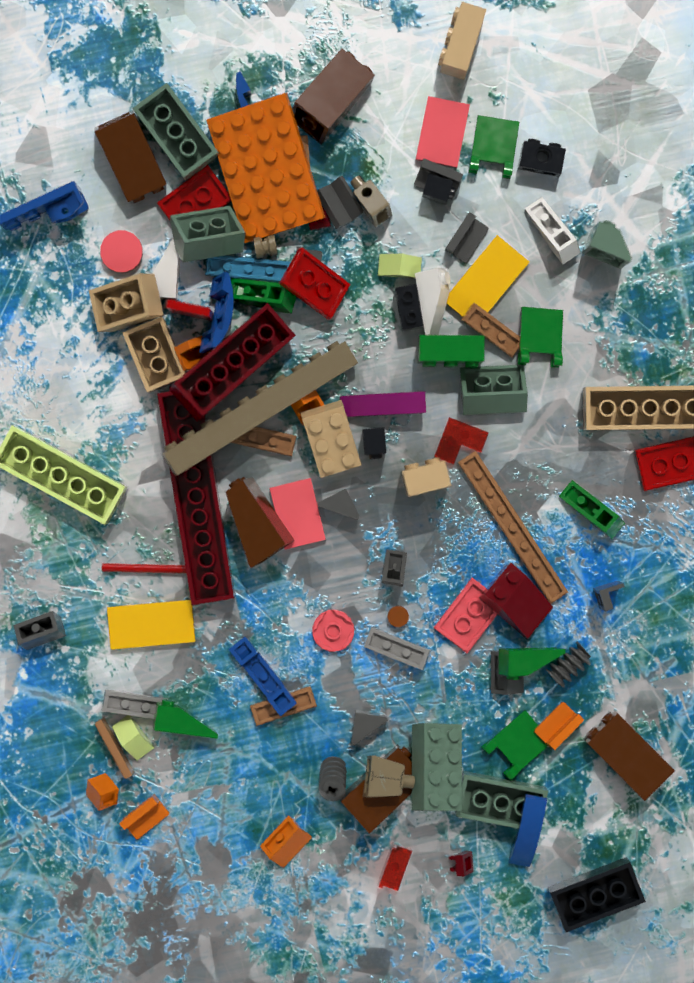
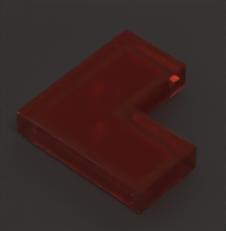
(458, 434)

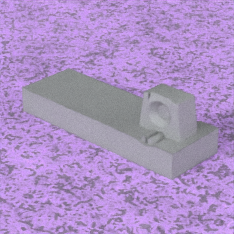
(397, 648)
(130, 703)

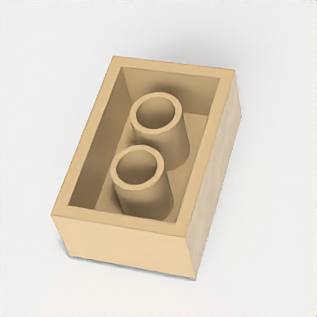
(461, 40)
(126, 302)
(154, 354)
(331, 438)
(425, 478)

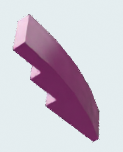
(384, 404)

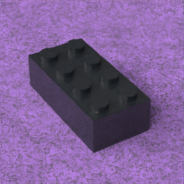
(596, 894)

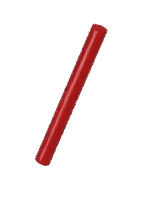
(144, 568)

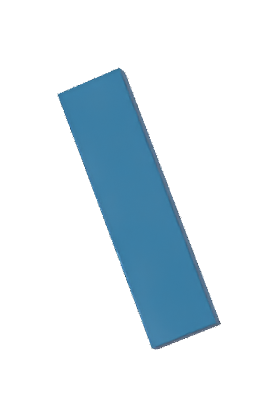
(247, 268)

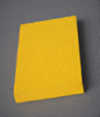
(487, 277)
(151, 624)

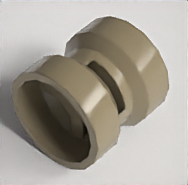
(265, 246)

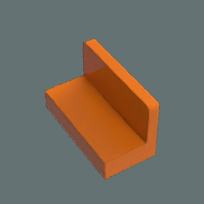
(189, 353)
(558, 725)
(144, 817)
(285, 842)

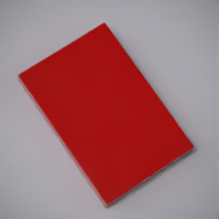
(197, 193)
(314, 283)
(190, 310)
(666, 463)

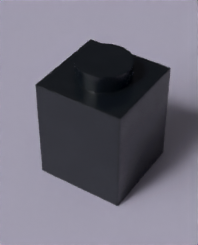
(438, 189)

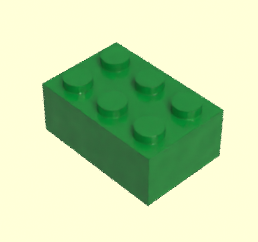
(451, 350)

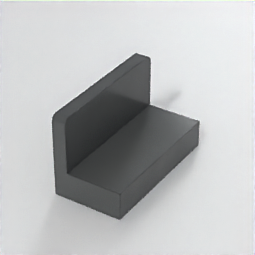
(429, 167)
(339, 202)
(467, 238)
(603, 596)
(500, 683)

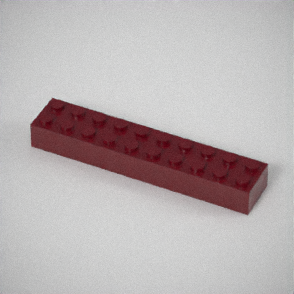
(198, 512)

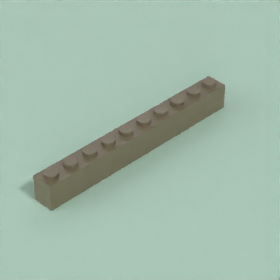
(259, 408)

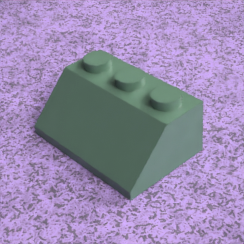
(207, 234)
(607, 245)
(493, 389)

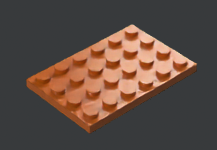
(266, 167)

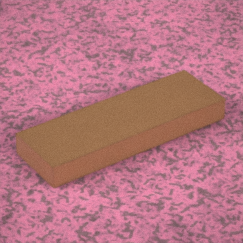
(493, 329)
(268, 440)
(264, 712)
(114, 748)

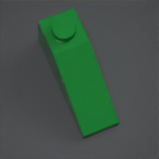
(260, 293)
(592, 509)
(524, 661)
(175, 719)

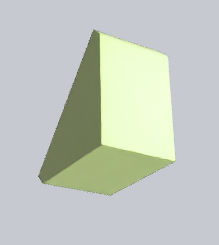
(399, 265)
(132, 737)

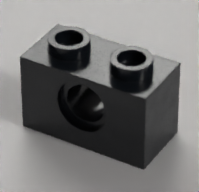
(529, 162)
(409, 307)
(374, 442)

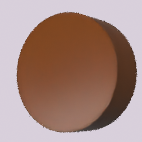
(398, 616)

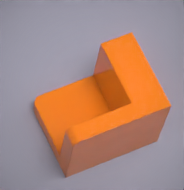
(306, 403)
(102, 791)

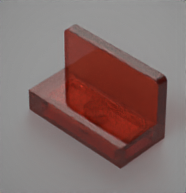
(394, 867)

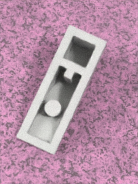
(553, 230)
(168, 273)
(433, 295)

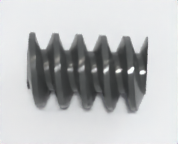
(569, 664)
(332, 778)

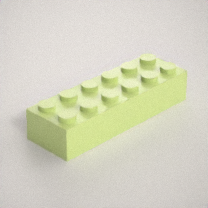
(60, 475)

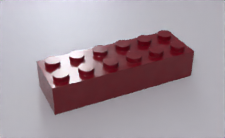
(232, 362)

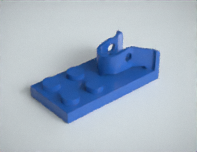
(55, 203)

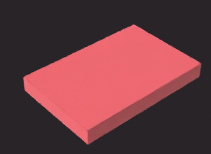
(442, 131)
(298, 511)
(466, 617)

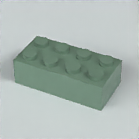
(176, 131)
(437, 767)
(495, 798)

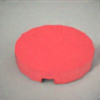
(121, 251)
(333, 630)

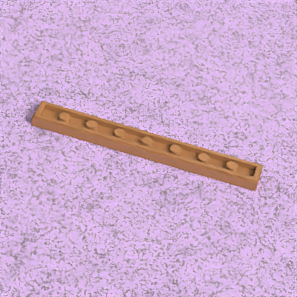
(513, 527)

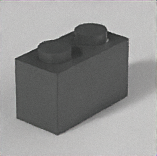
(39, 630)

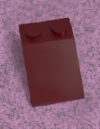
(516, 600)

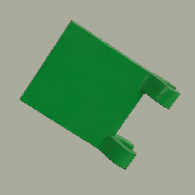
(494, 143)
(542, 334)
(517, 743)

